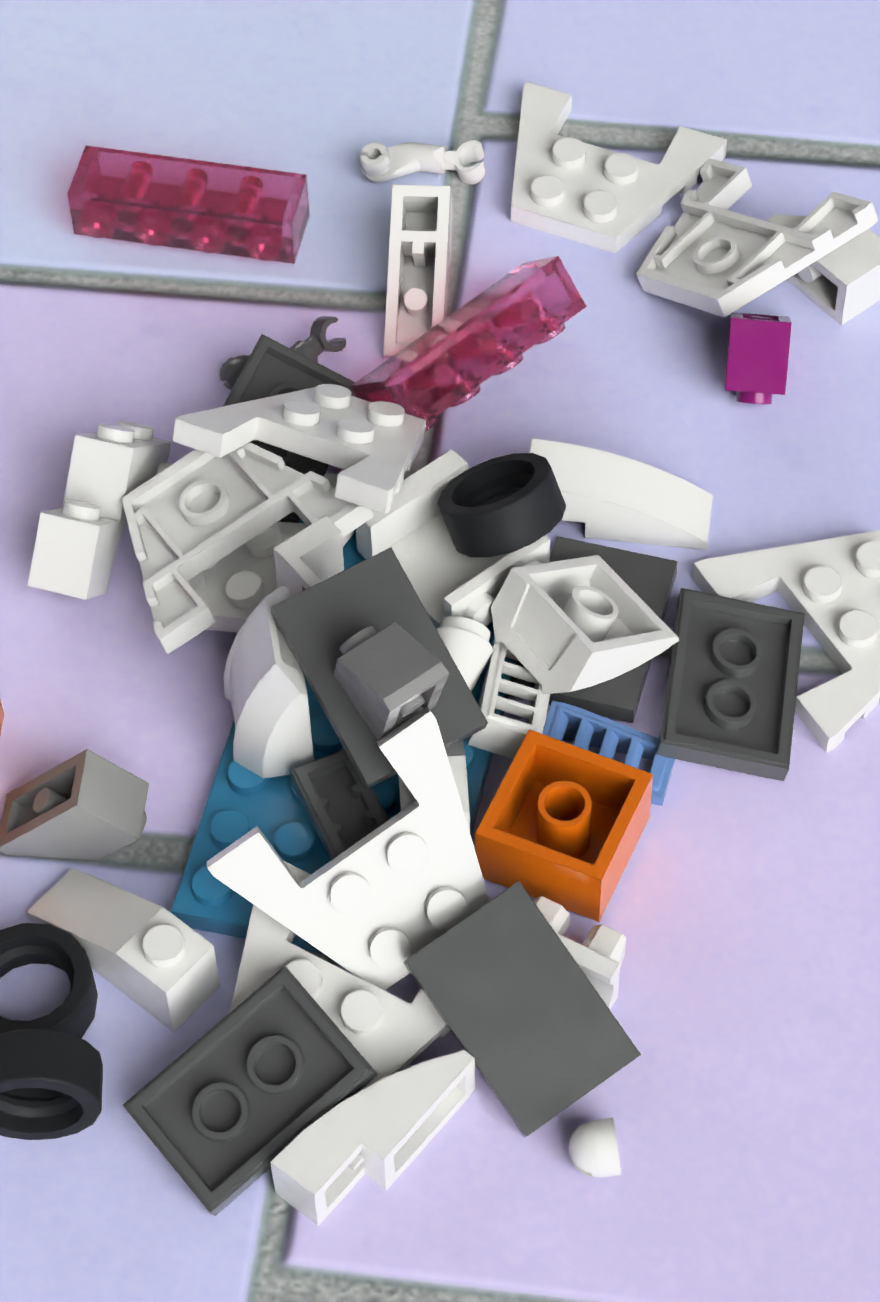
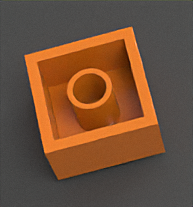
(564, 824)

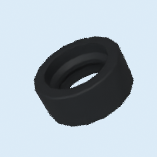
(502, 505)
(50, 945)
(48, 1084)

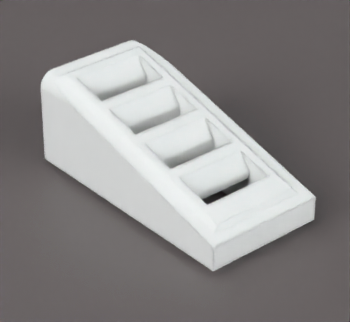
(503, 733)

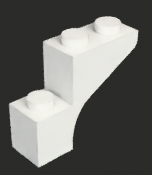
(81, 539)

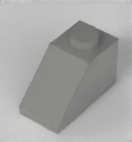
(389, 677)
(75, 811)

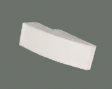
(627, 497)
(372, 1134)

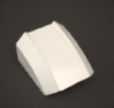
(576, 623)
(267, 696)

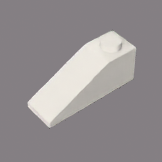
(417, 263)
(133, 945)

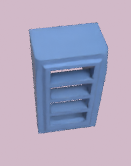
(589, 729)

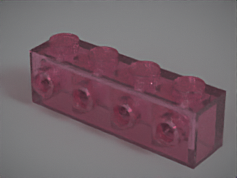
(189, 204)
(476, 341)

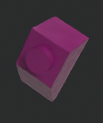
(757, 356)

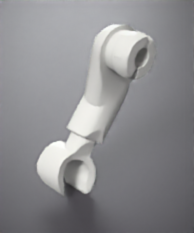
(389, 163)

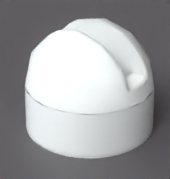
(595, 1149)

